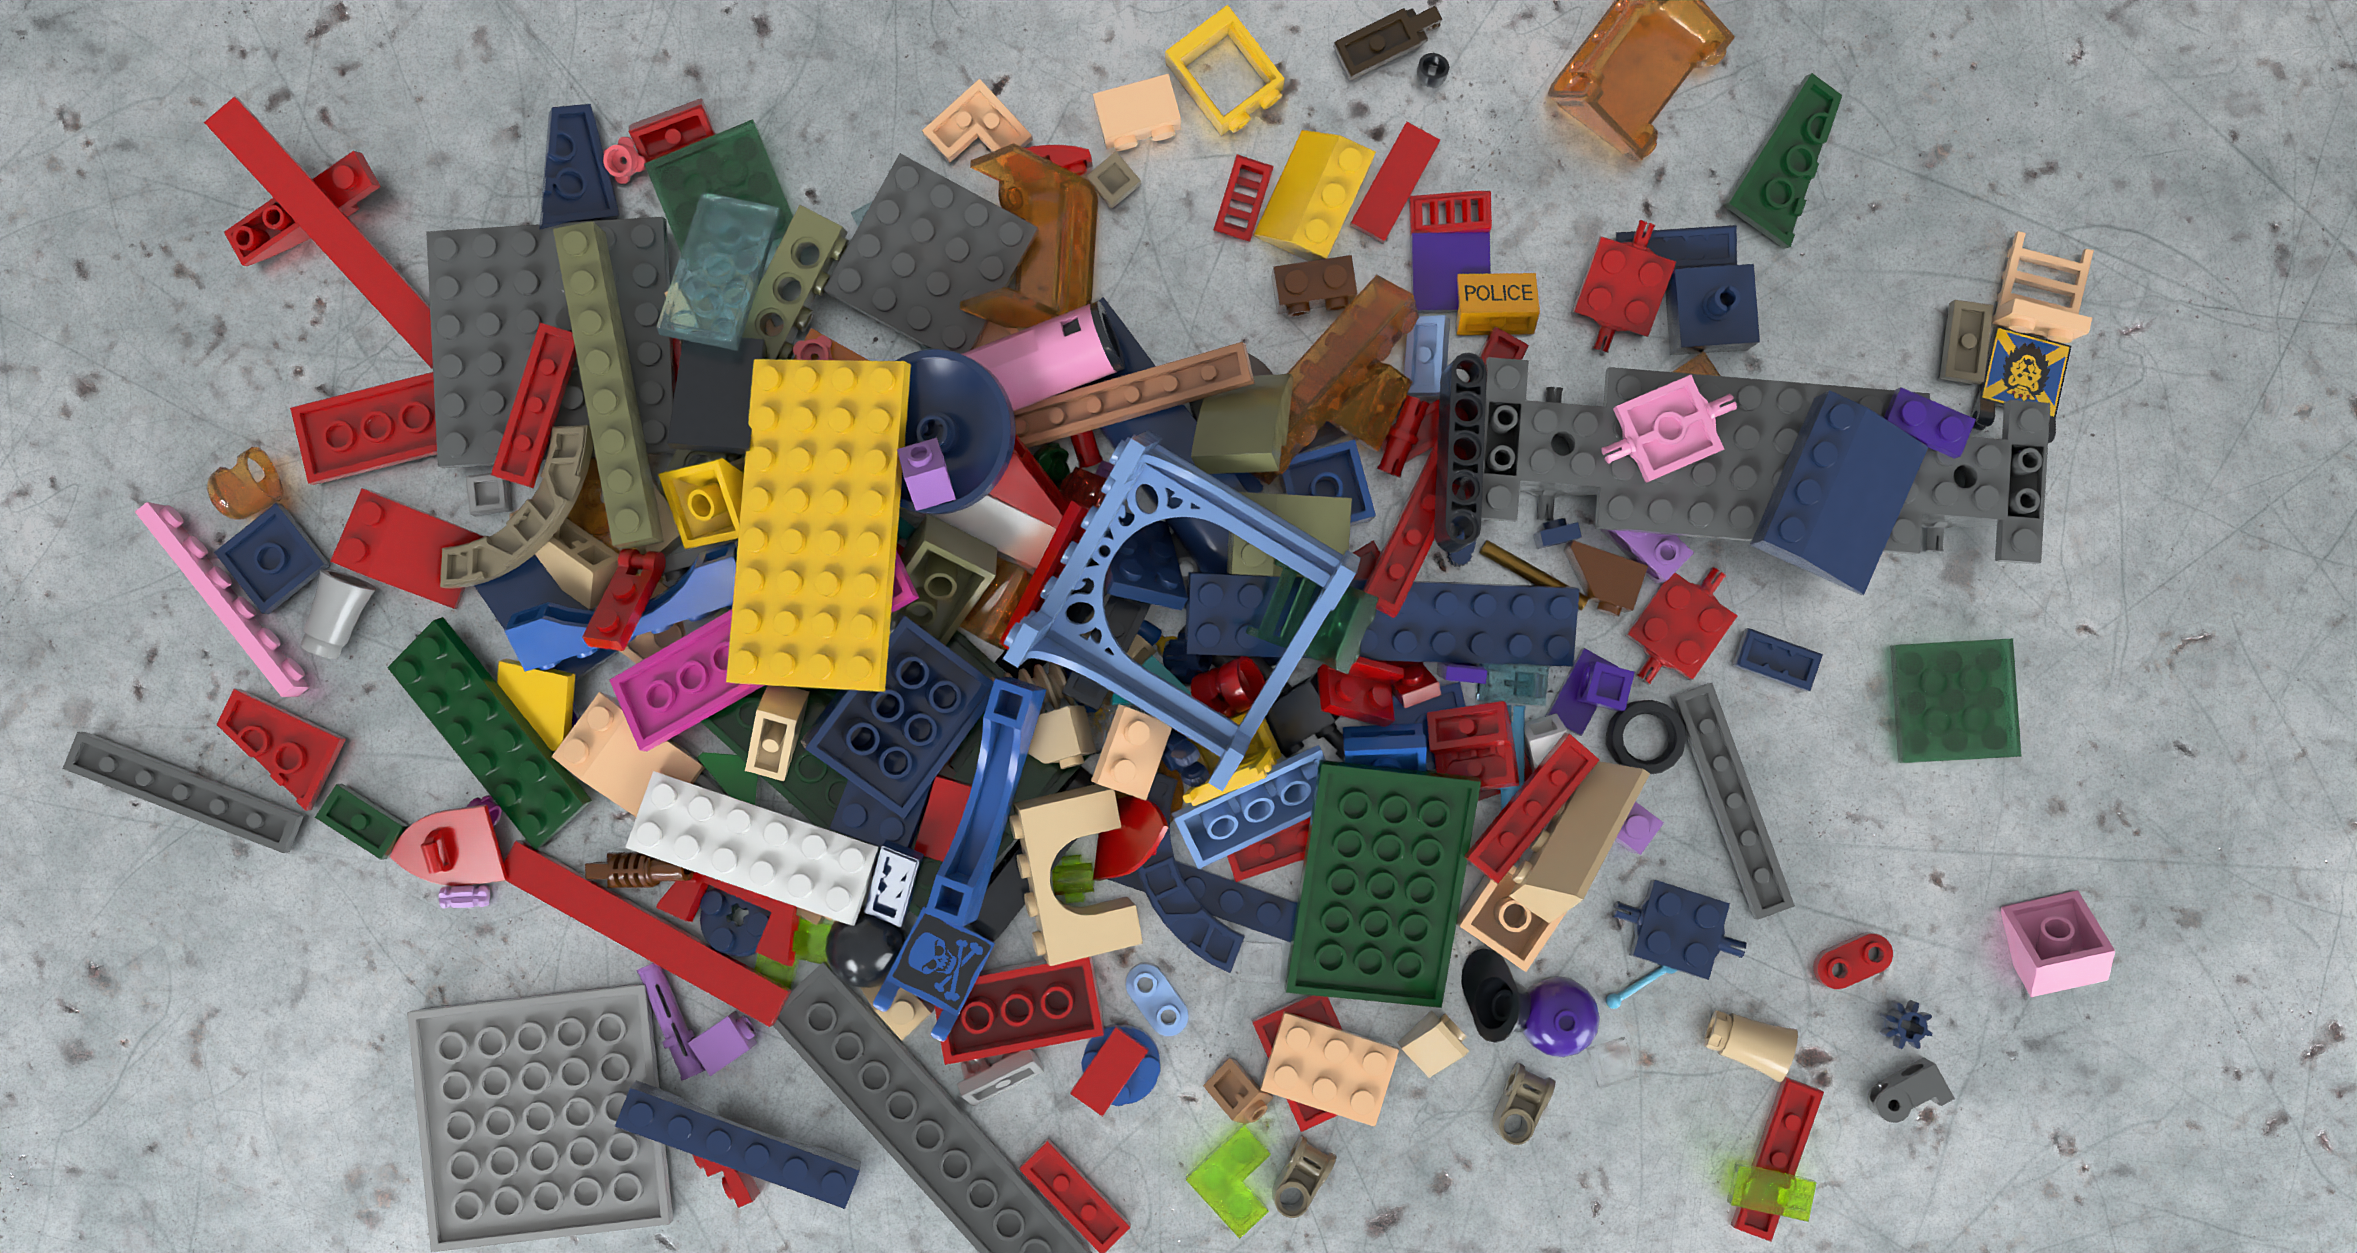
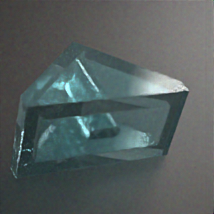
(1515, 684)

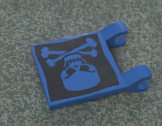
(937, 965)

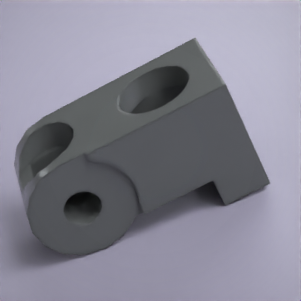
(1908, 1089)

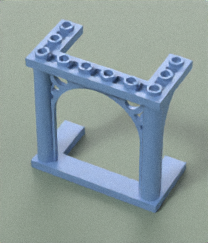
(1058, 640)

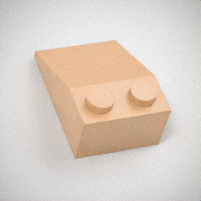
(607, 758)

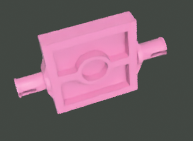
(1668, 428)

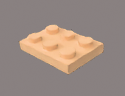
(1329, 1069)

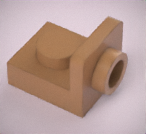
(1238, 1093)

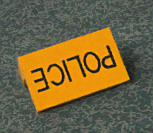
(1499, 301)

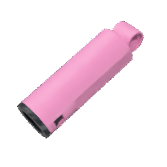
(1053, 355)

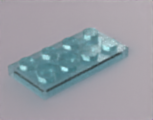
(719, 271)

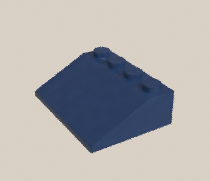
(1840, 492)
(902, 736)

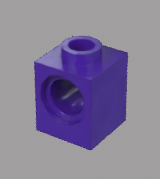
(1605, 686)

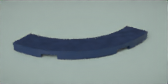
(1174, 900)

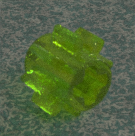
(1073, 879)

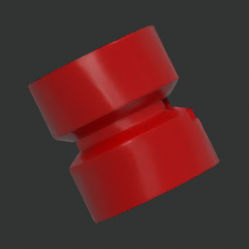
(1230, 687)

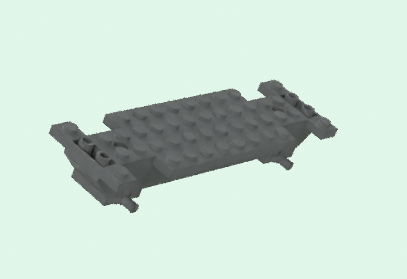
(1732, 488)

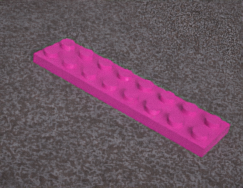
(689, 677)

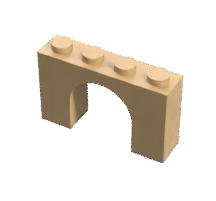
(1043, 830)

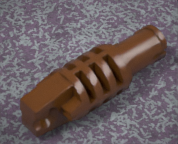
(635, 870)

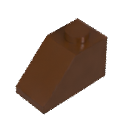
(1606, 577)

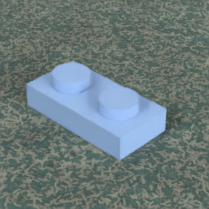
(1427, 354)

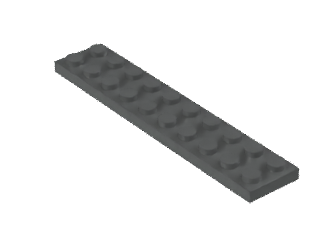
(918, 1121)

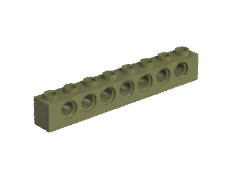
(786, 266)

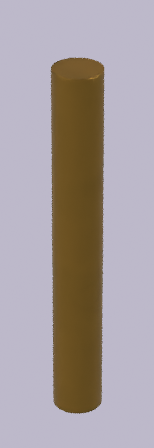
(1524, 569)

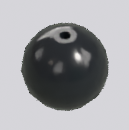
(864, 951)

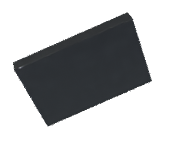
(714, 397)

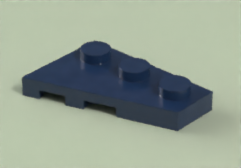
(574, 170)

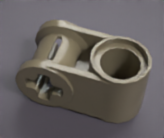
(1524, 1102)
(1302, 1175)

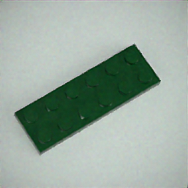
(488, 733)

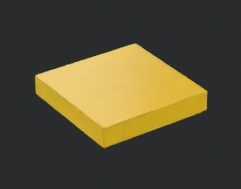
(541, 697)

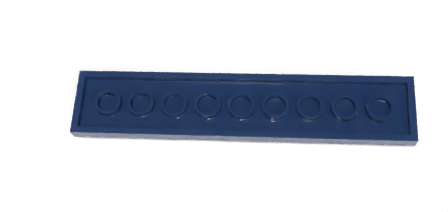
(1434, 624)

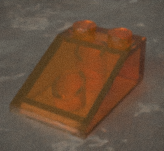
(998, 602)

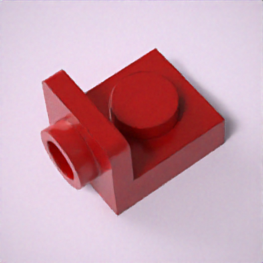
(1416, 685)

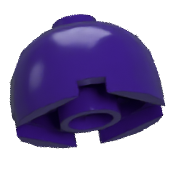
(1561, 1017)

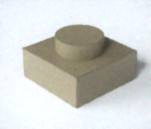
(1113, 180)

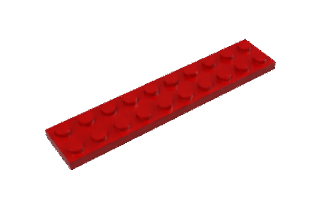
(373, 427)

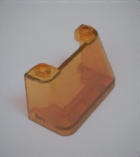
(1635, 67)

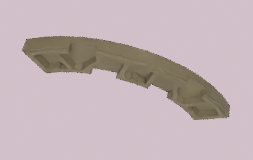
(535, 520)

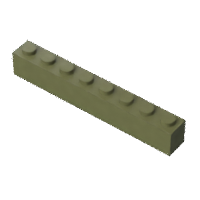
(608, 385)

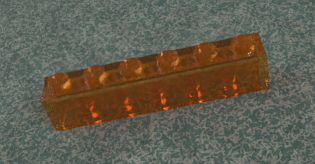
(1343, 358)

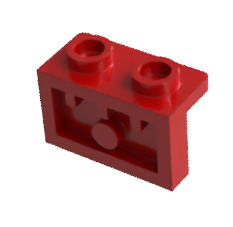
(1361, 693)

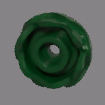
(1053, 461)

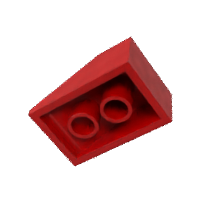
(400, 546)

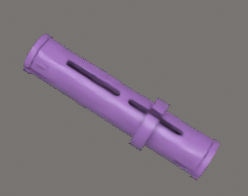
(689, 1064)

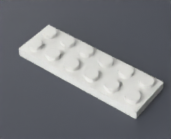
(753, 848)

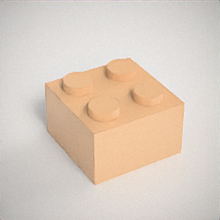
(1504, 922)

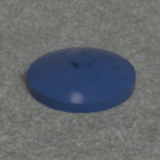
(970, 418)

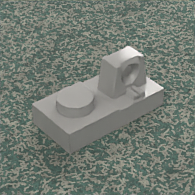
(985, 1082)

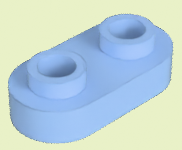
(1157, 999)

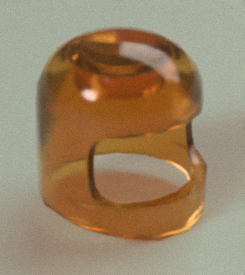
(236, 491)

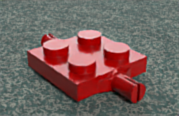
(1624, 286)
(1681, 626)

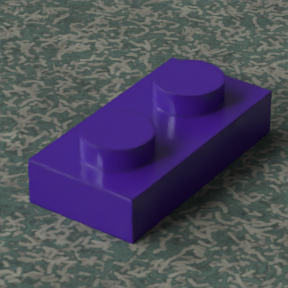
(1930, 422)

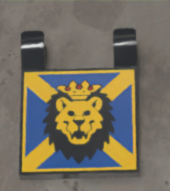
(2021, 370)

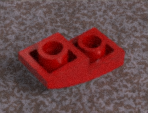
(1069, 157)
(735, 1183)

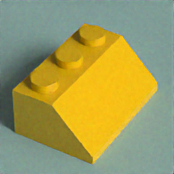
(1314, 194)

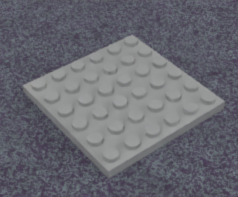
(525, 1114)

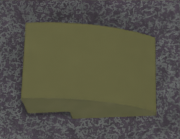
(1244, 427)

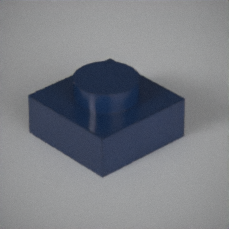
(1556, 533)

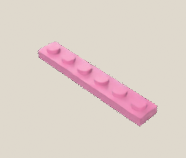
(215, 588)

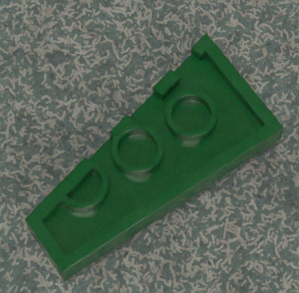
(1779, 174)

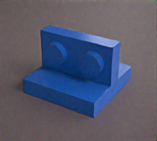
(1387, 746)

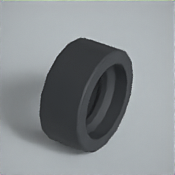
(1672, 721)

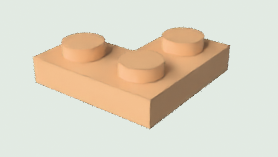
(974, 116)

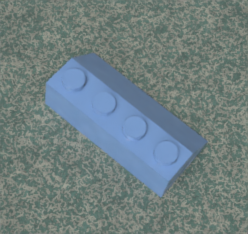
(1252, 811)

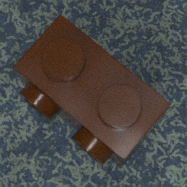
(1314, 285)

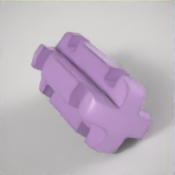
(464, 896)

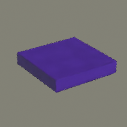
(1438, 261)

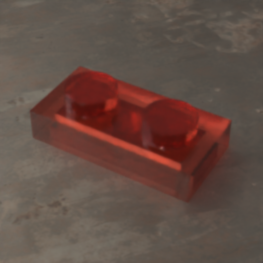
(1083, 487)

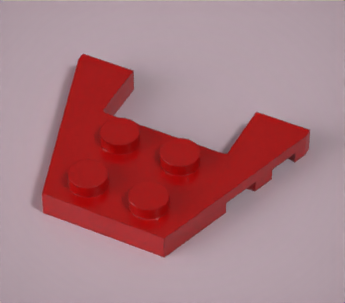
(777, 939)

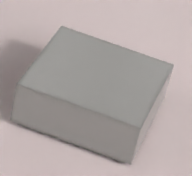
(488, 494)

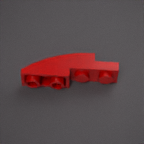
(272, 230)

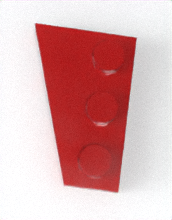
(283, 743)

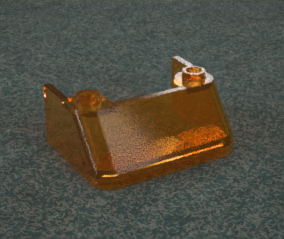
(1060, 261)

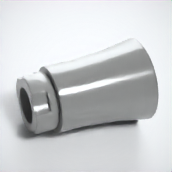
(334, 612)

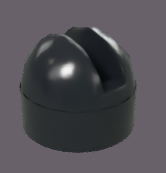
(1435, 61)

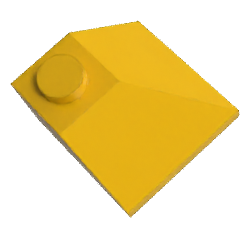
(705, 501)

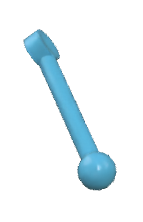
(1614, 1000)

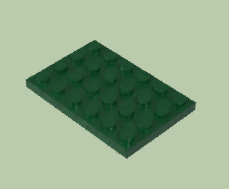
(1381, 883)

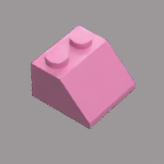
(2056, 943)

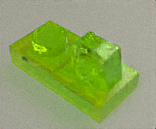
(1771, 1192)

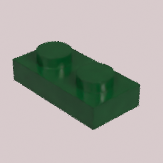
(361, 821)

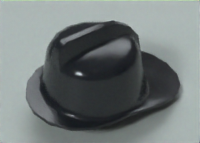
(1494, 997)

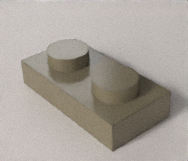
(1966, 342)

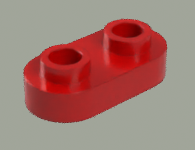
(1854, 959)

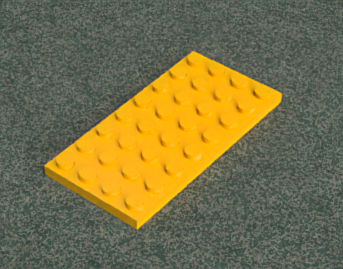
(819, 524)

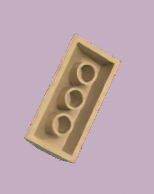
(1577, 841)

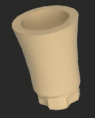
(1752, 1043)

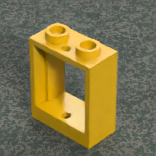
(1203, 39)

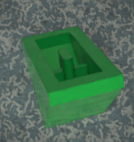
(732, 777)

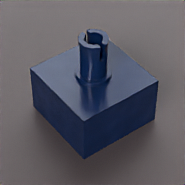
(1712, 309)

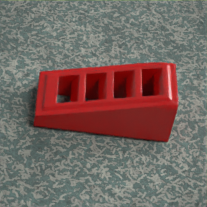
(1253, 166)
(1465, 199)

